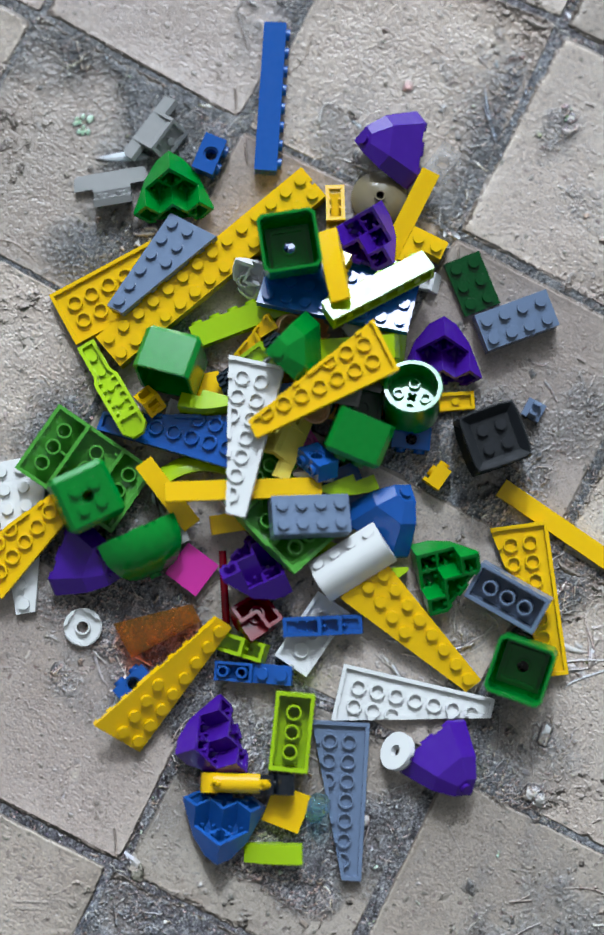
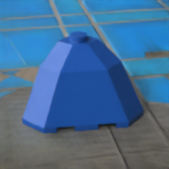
(393, 514)
(222, 822)

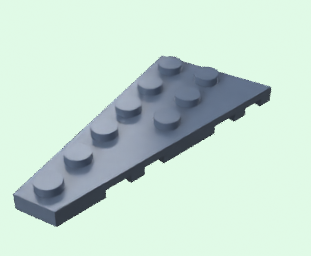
(161, 260)

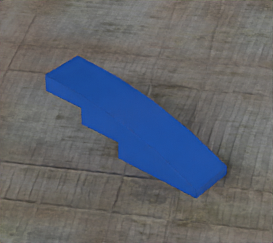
(322, 625)

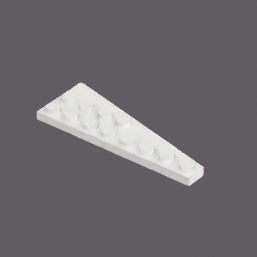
(250, 389)
(17, 496)
(383, 696)

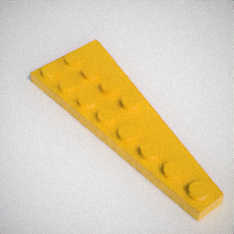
(346, 370)
(528, 556)
(147, 705)

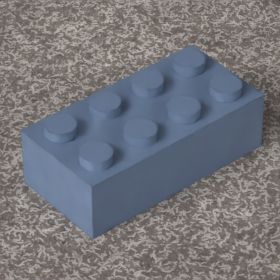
(515, 321)
(309, 516)
(508, 597)

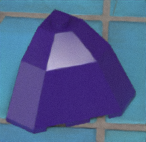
(395, 145)
(369, 237)
(447, 352)
(80, 565)
(255, 572)
(213, 740)
(445, 761)

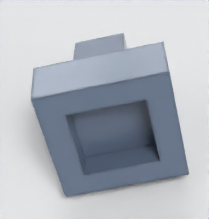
(533, 410)

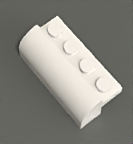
(351, 562)

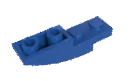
(253, 672)

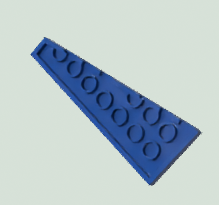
(183, 434)

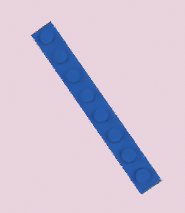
(270, 98)

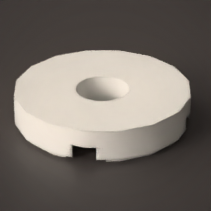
(71, 627)
(389, 747)

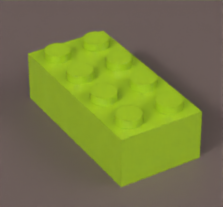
(291, 731)

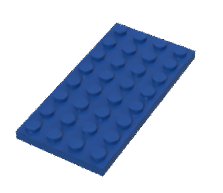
(308, 291)

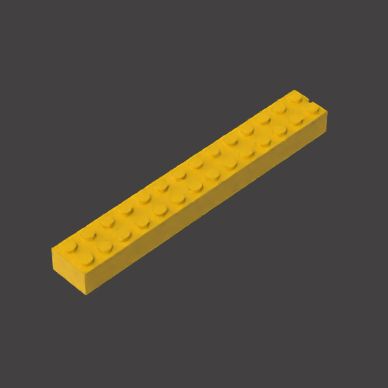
(206, 271)

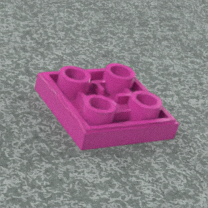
(192, 569)

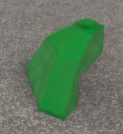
(172, 189)
(297, 347)
(443, 572)

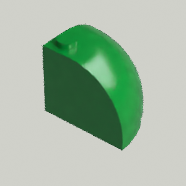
(144, 550)

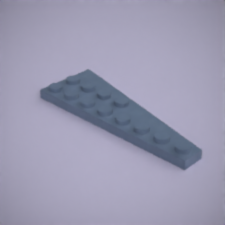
(343, 765)

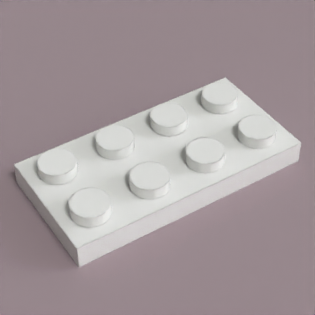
(306, 650)

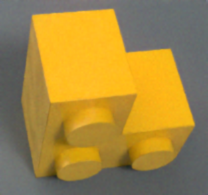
(422, 240)

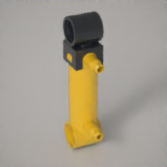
(247, 783)

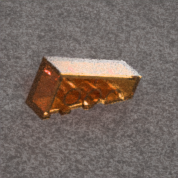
(149, 630)

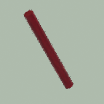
(224, 590)

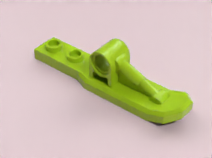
(113, 392)

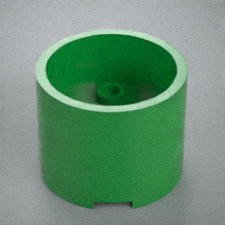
(412, 397)

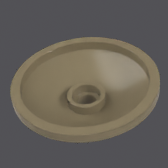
(368, 186)

